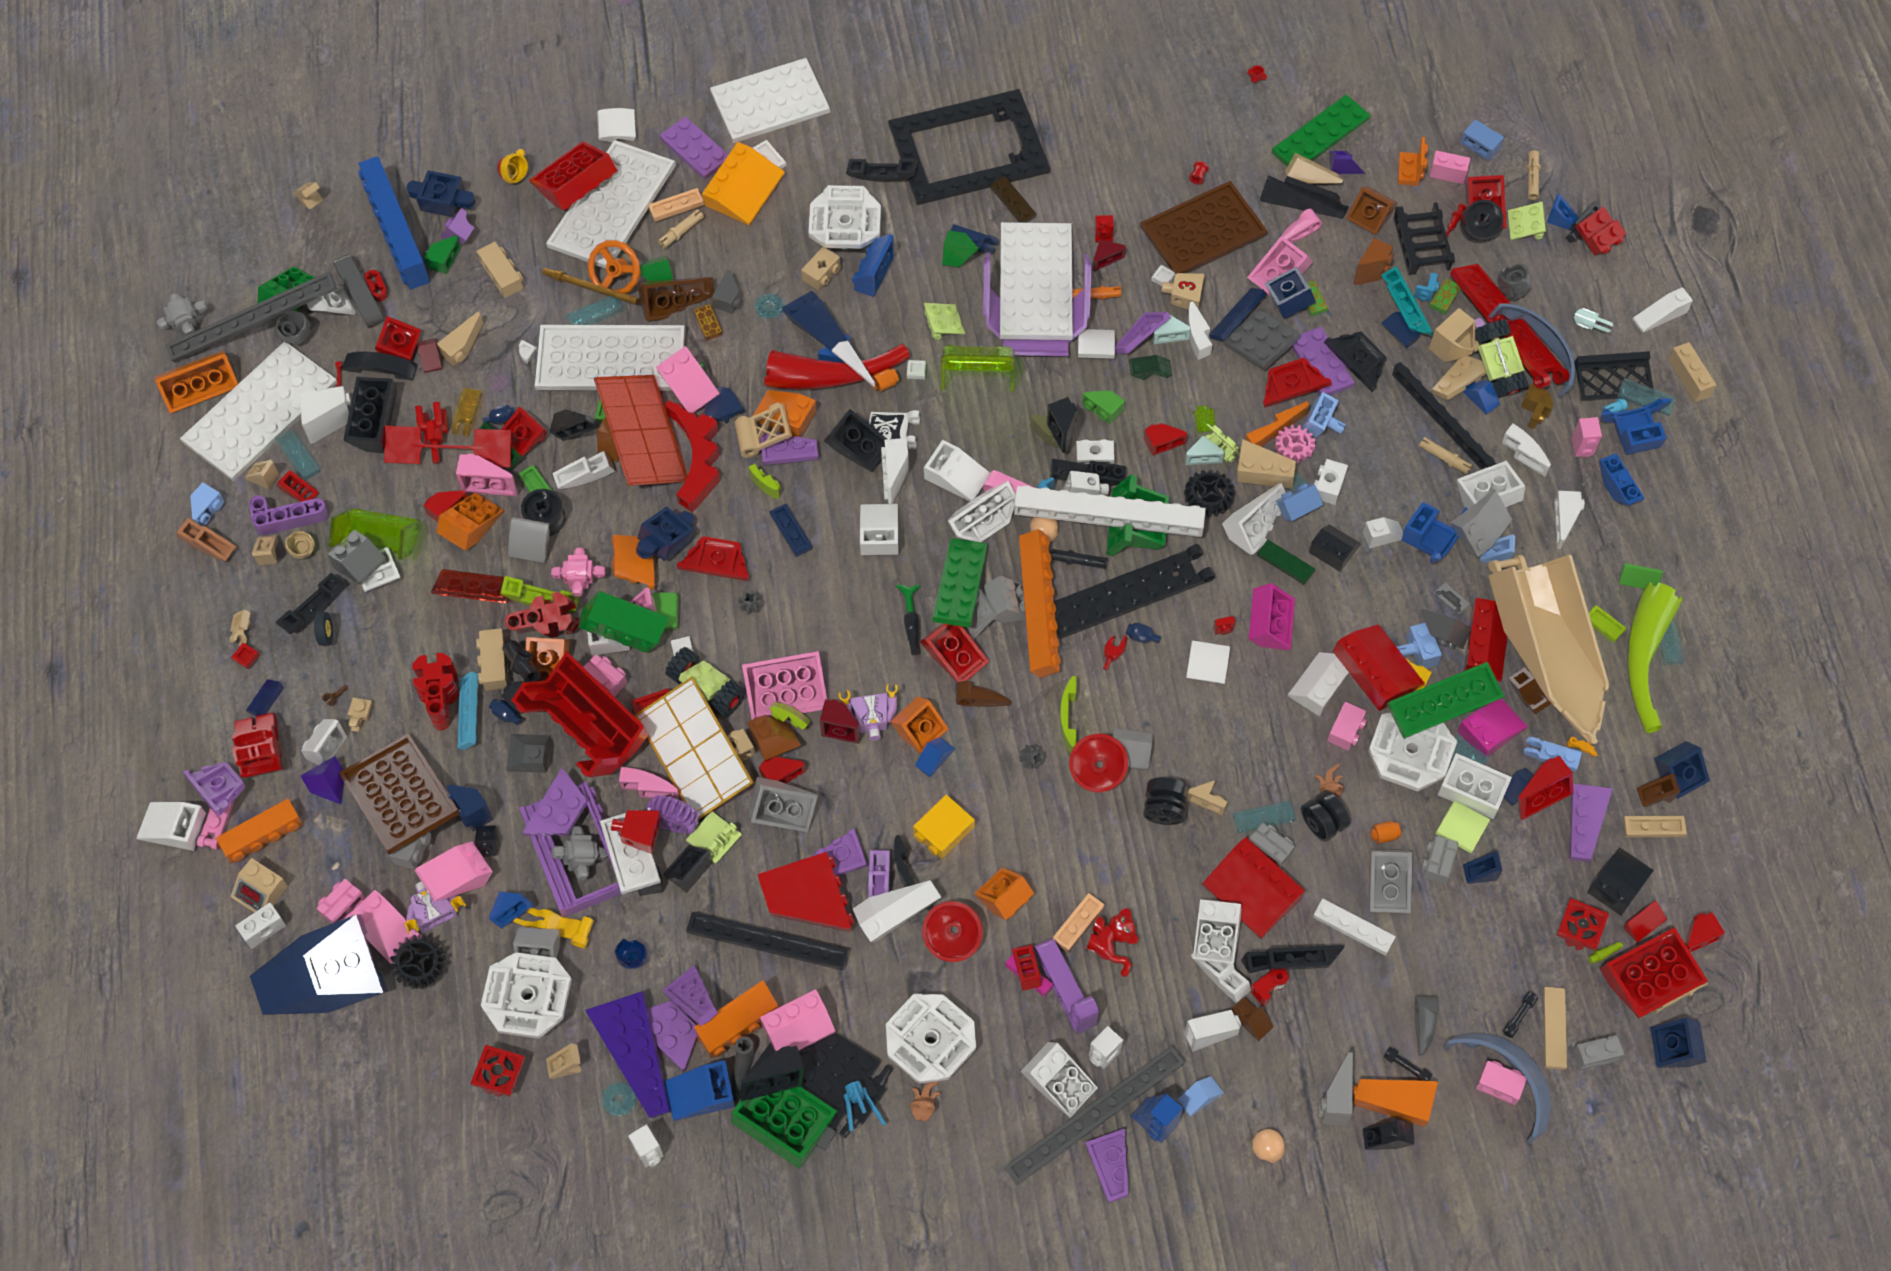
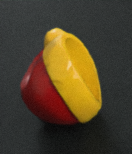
(513, 167)

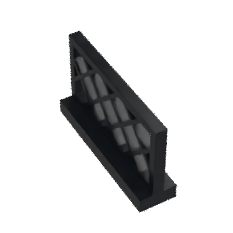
(1607, 362)

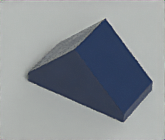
(1517, 785)
(1483, 869)

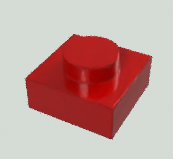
(1224, 625)
(245, 656)

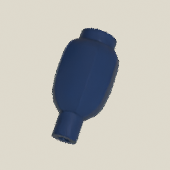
(500, 414)
(1141, 633)
(504, 711)

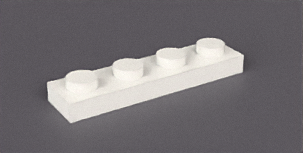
(1354, 927)

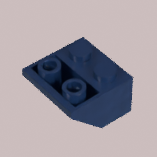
(471, 806)

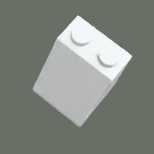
(324, 411)

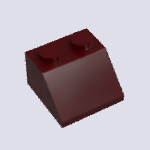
(838, 722)

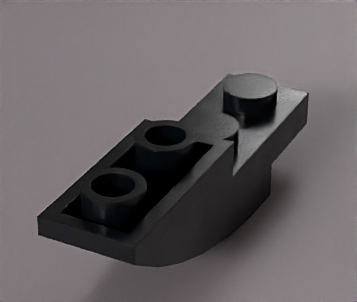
(1108, 473)

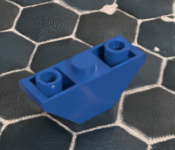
(1619, 481)

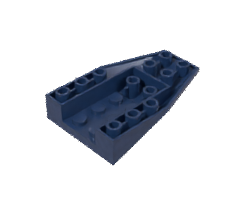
(320, 972)

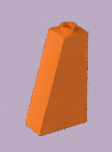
(1396, 1098)

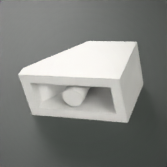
(1382, 532)

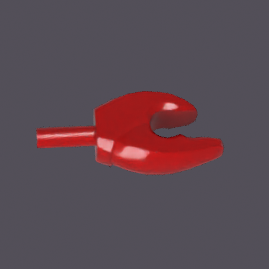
(1113, 652)

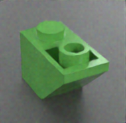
(1104, 404)

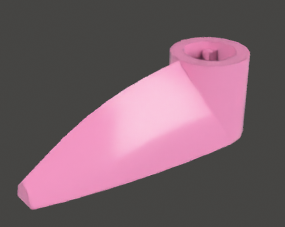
(1305, 225)

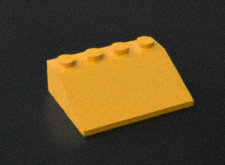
(742, 184)

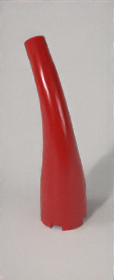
(806, 373)

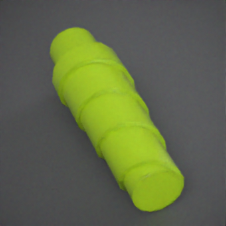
(1603, 953)

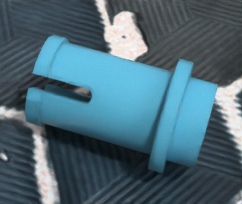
(1619, 405)

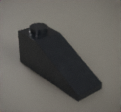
(571, 424)

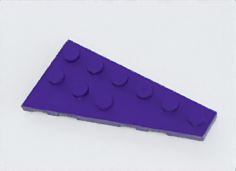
(631, 1041)

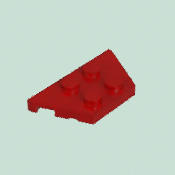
(1293, 381)
(716, 558)

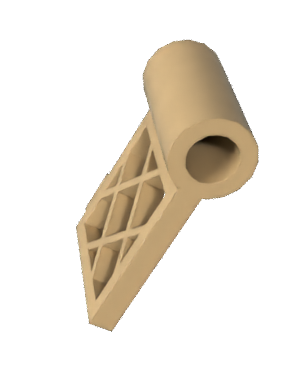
(748, 433)

